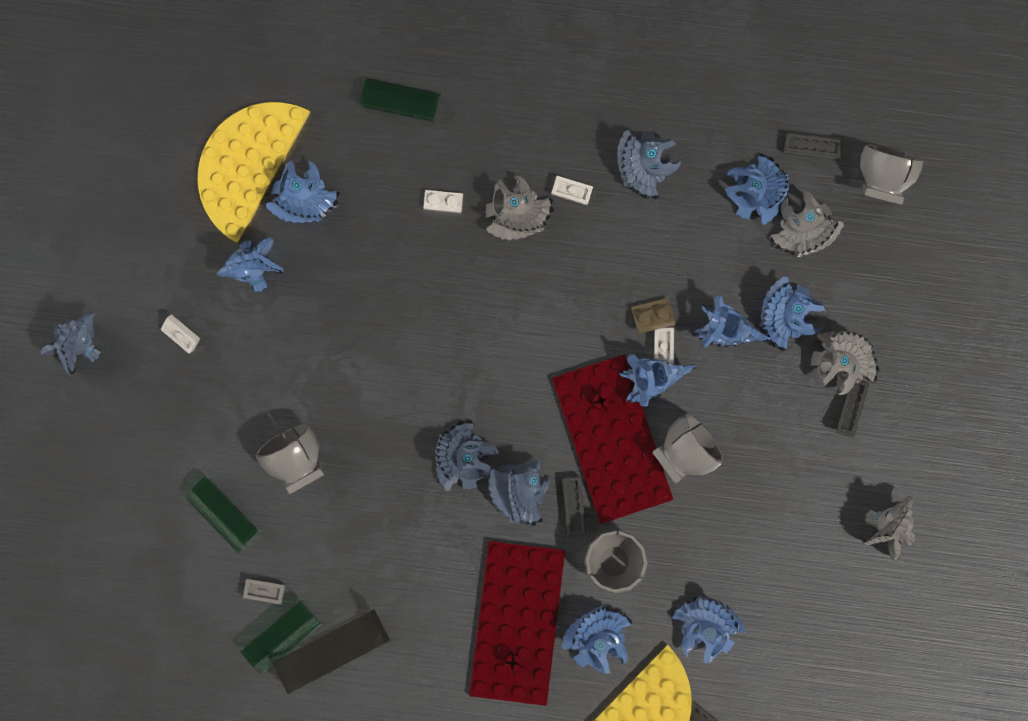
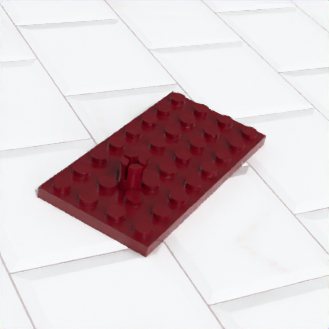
(612, 440)
(517, 623)

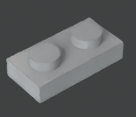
(264, 591)

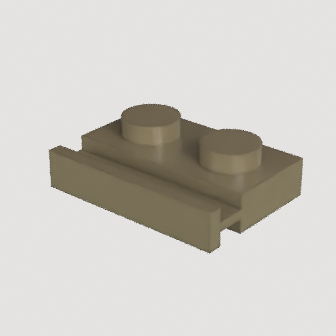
(653, 315)

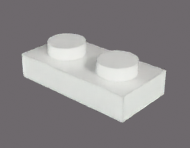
(572, 190)
(443, 201)
(180, 334)
(664, 344)

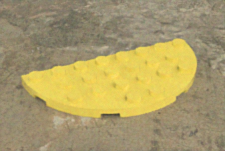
(243, 162)
(655, 694)

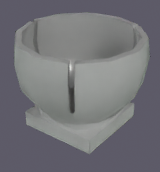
(888, 172)
(688, 452)
(292, 457)
(615, 561)

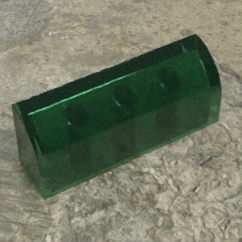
(400, 100)
(222, 514)
(281, 637)

